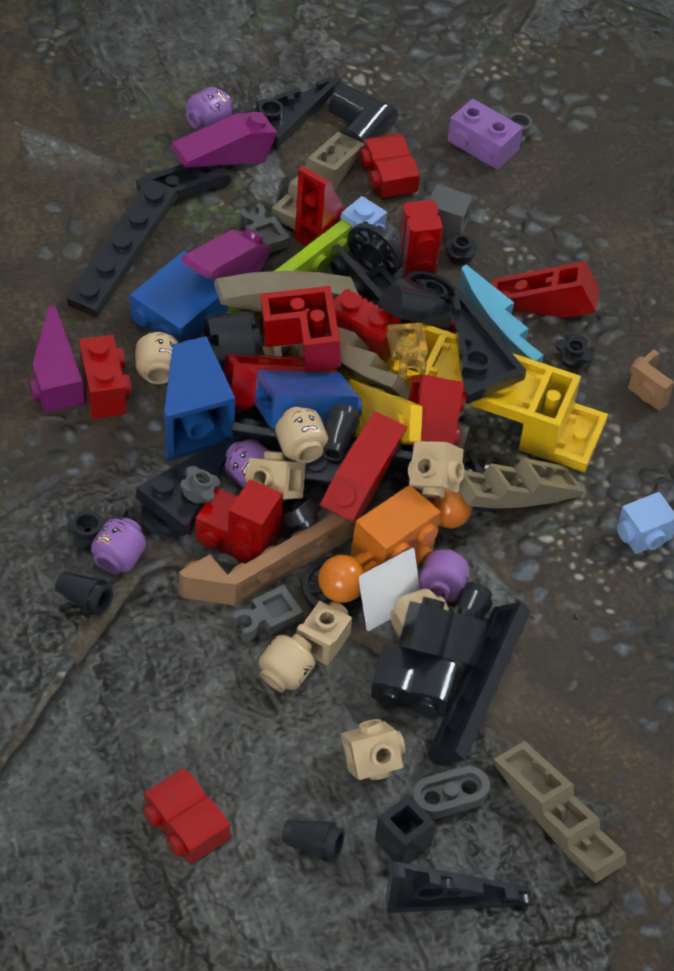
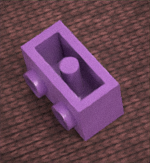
(485, 133)

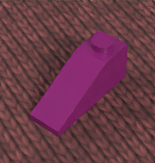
(232, 140)
(229, 255)
(55, 371)

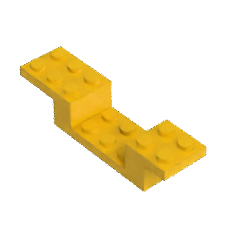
(543, 402)

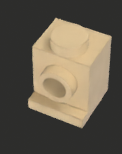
(326, 630)

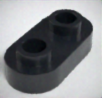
(301, 511)

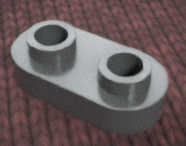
(447, 791)

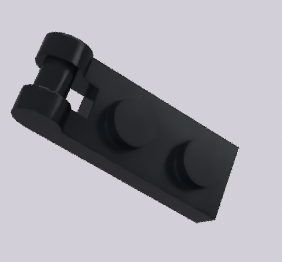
(190, 179)

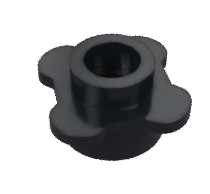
(574, 352)
(82, 522)

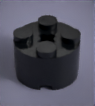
(232, 334)

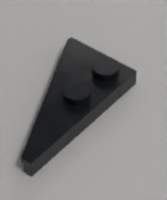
(293, 108)
(483, 356)
(164, 493)
(429, 889)

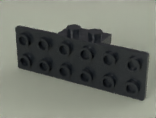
(320, 470)

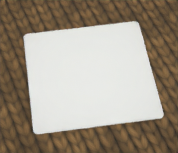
(385, 584)

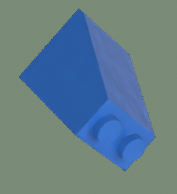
(197, 400)

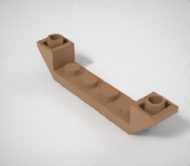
(208, 581)

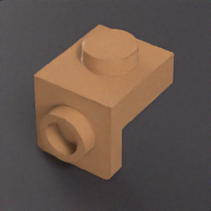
(649, 382)

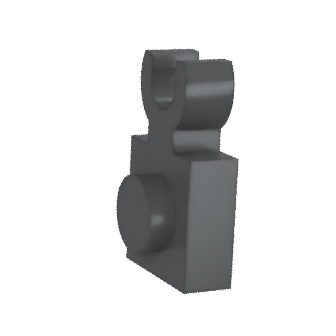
(270, 228)
(269, 611)

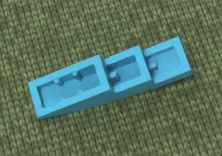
(498, 313)

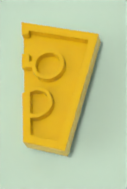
(392, 406)

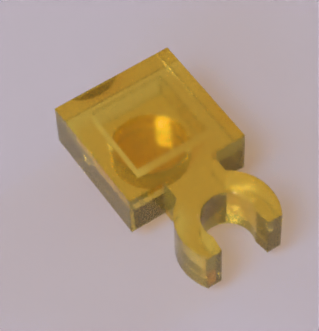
(408, 346)

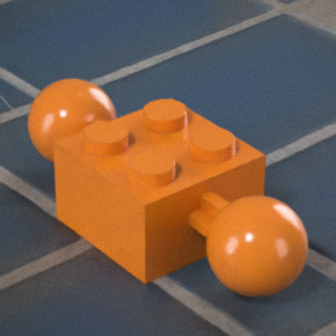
(387, 531)

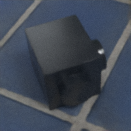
(405, 830)

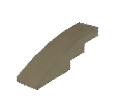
(331, 162)
(245, 289)
(368, 365)
(519, 486)
(559, 812)

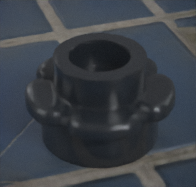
(461, 249)

